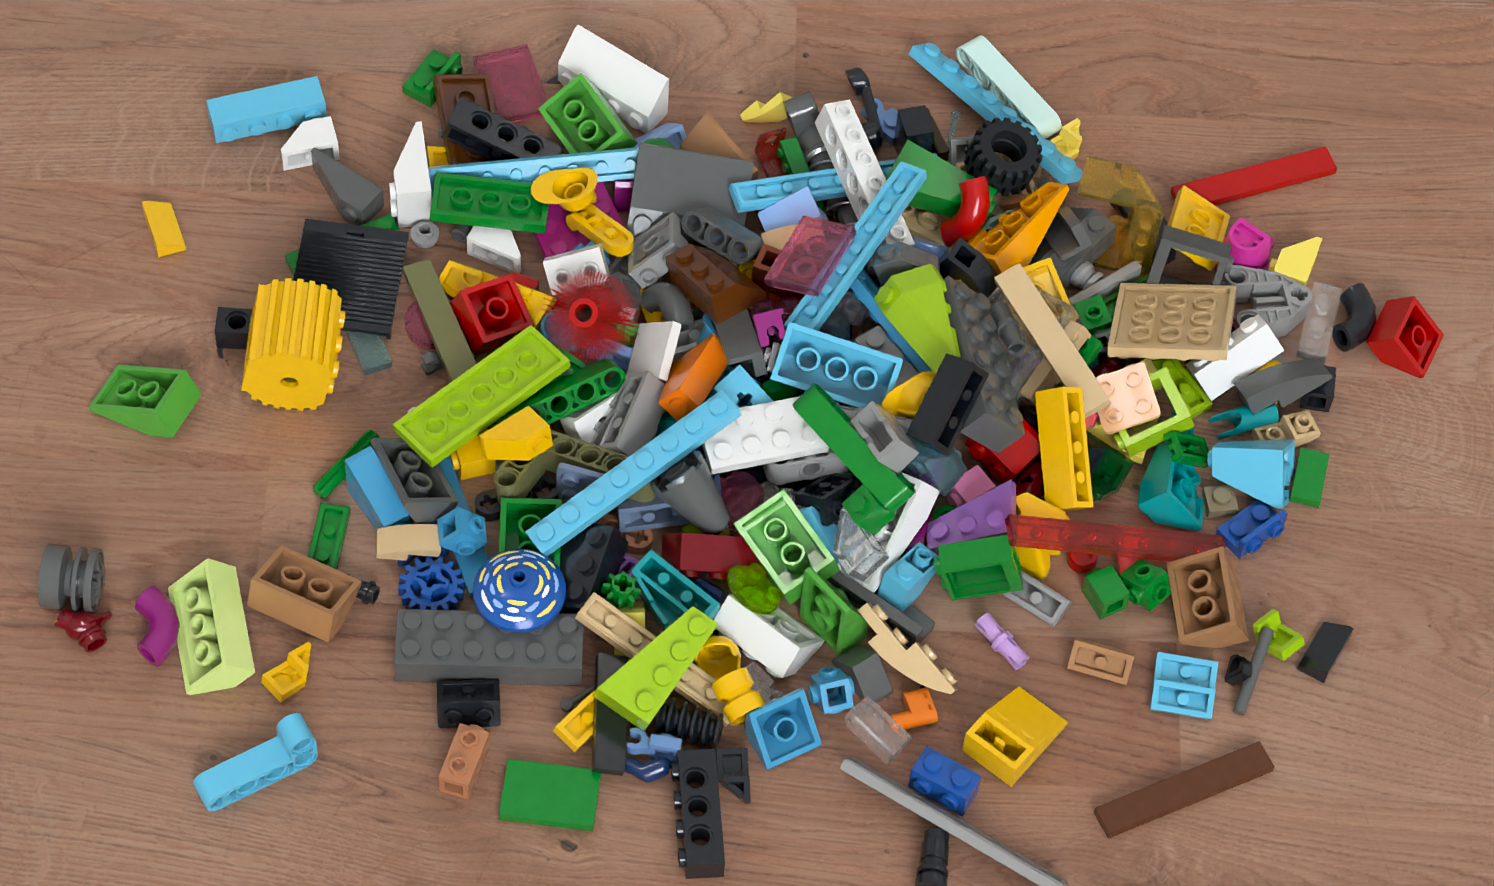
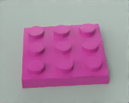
(559, 237)

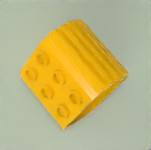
(293, 344)

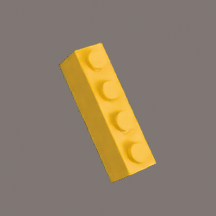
(1064, 448)

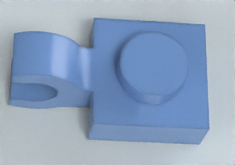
(655, 746)

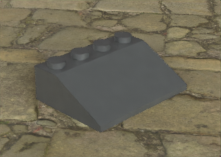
(681, 182)

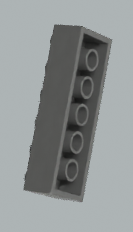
(995, 414)
(467, 647)

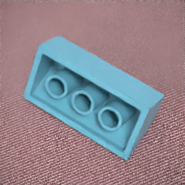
(842, 368)

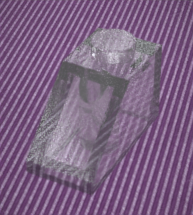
(857, 549)

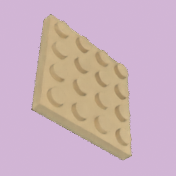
(1172, 321)

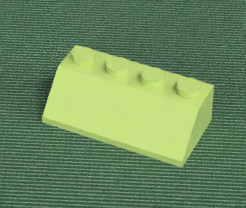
(212, 628)

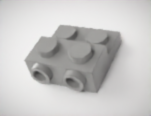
(648, 260)

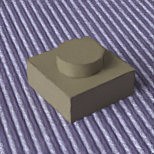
(1220, 501)

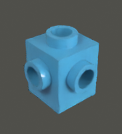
(462, 531)
(839, 690)

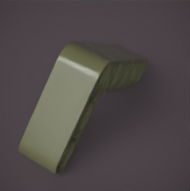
(518, 477)

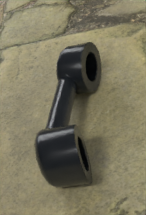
(861, 86)

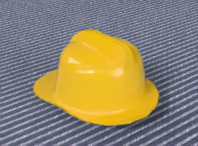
(567, 187)
(908, 396)

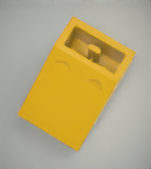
(1012, 735)

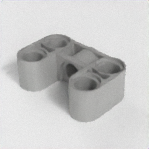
(804, 468)

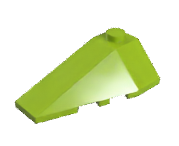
(918, 311)

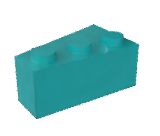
(669, 592)

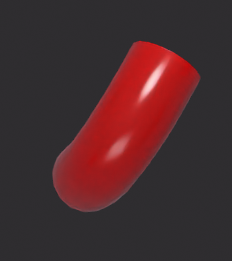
(971, 214)

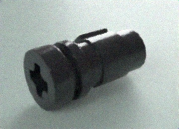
(933, 858)

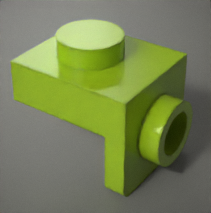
(1284, 640)

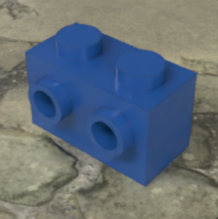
(944, 781)

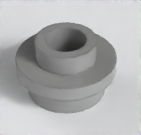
(425, 240)

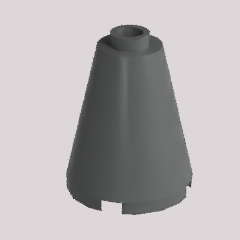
(693, 494)

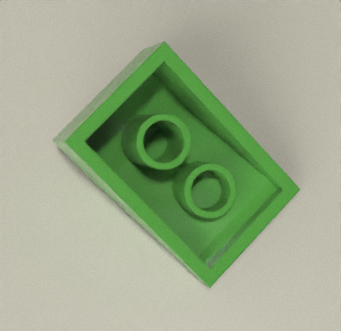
(147, 399)
(785, 544)
(830, 613)

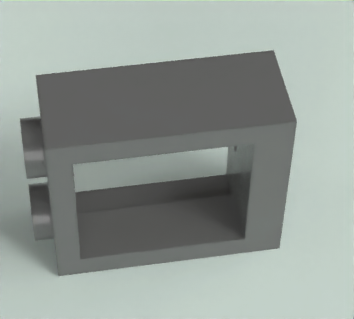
(1192, 244)

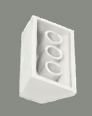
(628, 85)

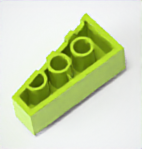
(653, 673)

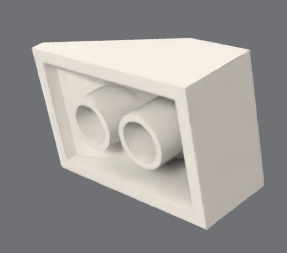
(411, 186)

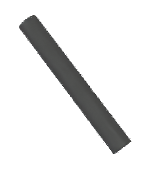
(1256, 661)

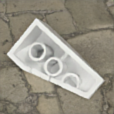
(902, 528)

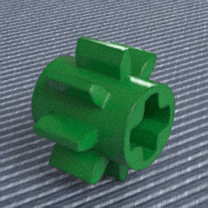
(621, 590)

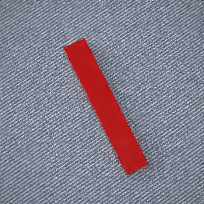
(1262, 177)

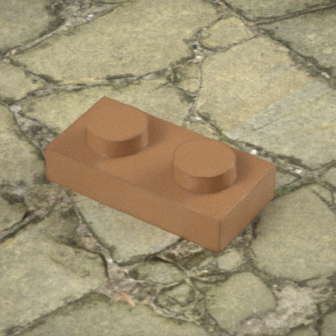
(1101, 661)

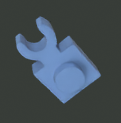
(887, 120)

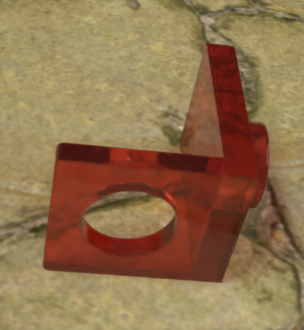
(767, 152)

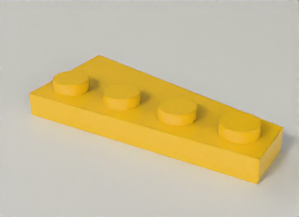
(461, 276)

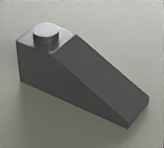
(351, 193)

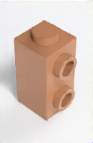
(464, 760)

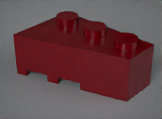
(705, 553)

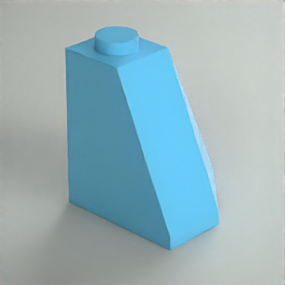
(1256, 468)

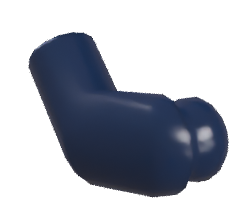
(650, 770)

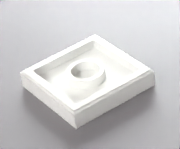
(654, 348)

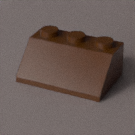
(712, 282)

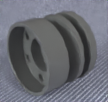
(77, 578)

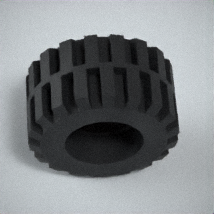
(1011, 141)

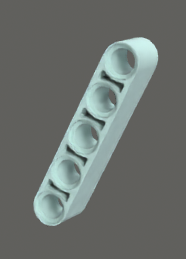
(1013, 91)

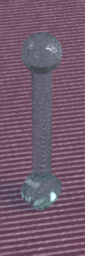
(955, 115)

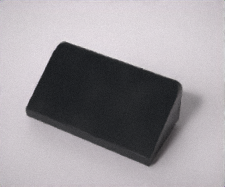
(1325, 650)

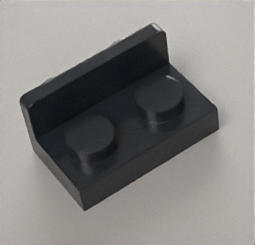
(828, 495)
(468, 703)

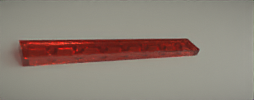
(1106, 538)

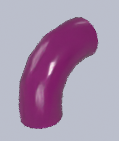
(162, 624)

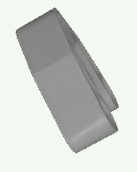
(1274, 297)

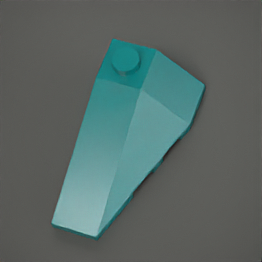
(1170, 490)

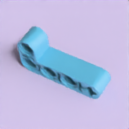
(260, 766)

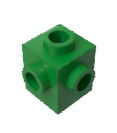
(1094, 314)
(1146, 584)

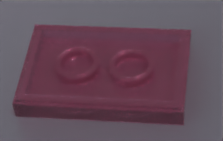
(513, 82)
(810, 256)

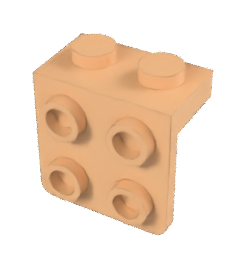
(1130, 398)

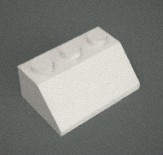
(772, 638)

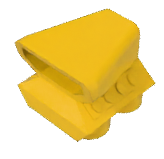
(1036, 561)

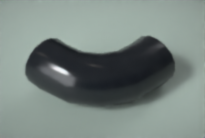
(1360, 318)

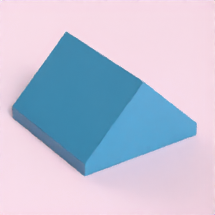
(782, 729)

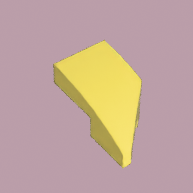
(770, 112)
(1069, 139)

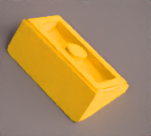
(163, 227)

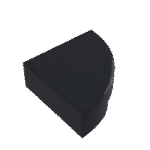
(1238, 670)

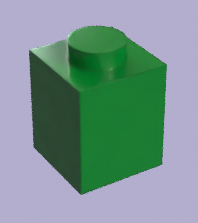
(867, 510)
(1105, 591)

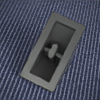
(866, 672)

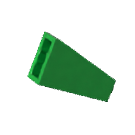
(941, 189)

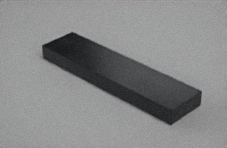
(608, 725)

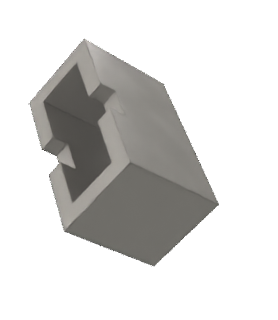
(885, 437)

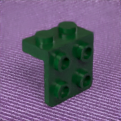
(1110, 471)

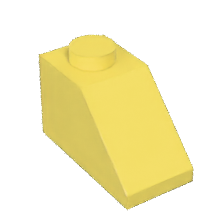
(1297, 260)

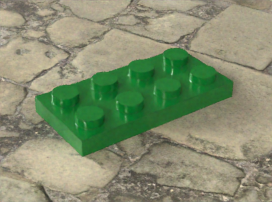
(487, 203)

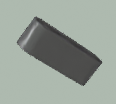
(710, 234)

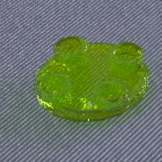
(753, 588)

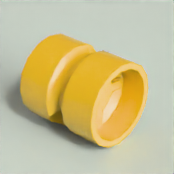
(736, 693)

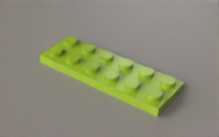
(481, 396)

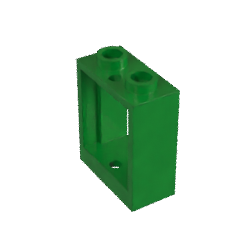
(979, 567)

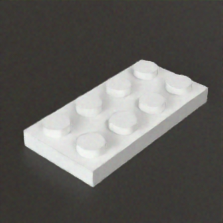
(762, 436)

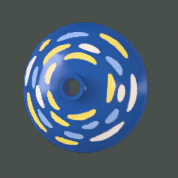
(521, 604)

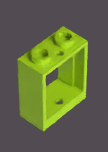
(1155, 434)

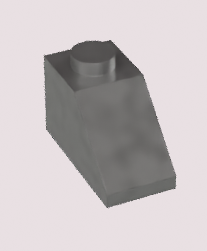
(898, 258)

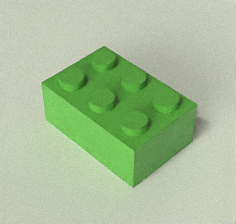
(585, 119)

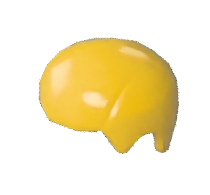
(719, 656)

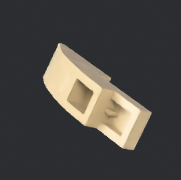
(914, 662)

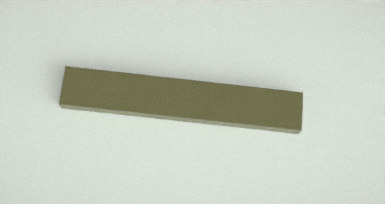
(439, 318)

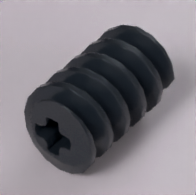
(690, 724)

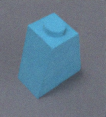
(373, 490)

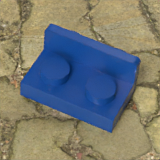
(1252, 527)

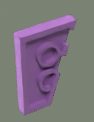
(975, 519)

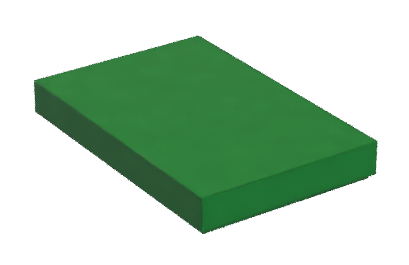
(549, 795)

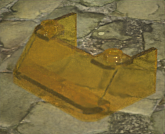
(1125, 187)

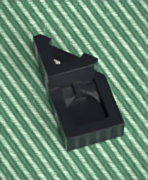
(733, 771)

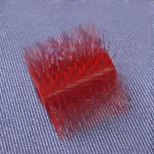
(591, 316)

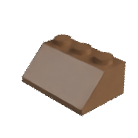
(712, 139)
(303, 593)
(1207, 599)

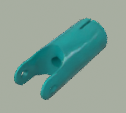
(1245, 420)

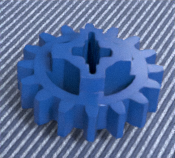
(429, 584)

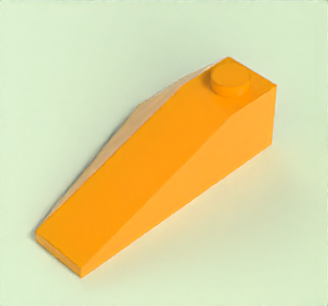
(1021, 231)

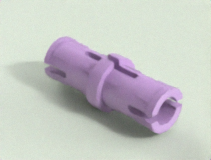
(1002, 641)

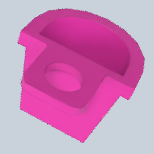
(1248, 245)

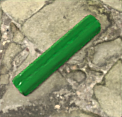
(337, 472)

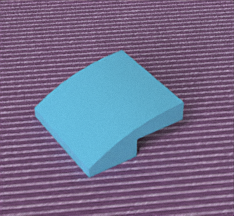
(1184, 685)

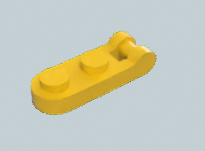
(603, 230)

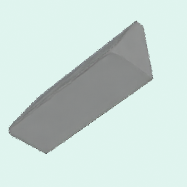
(1040, 600)

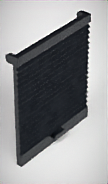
(360, 268)

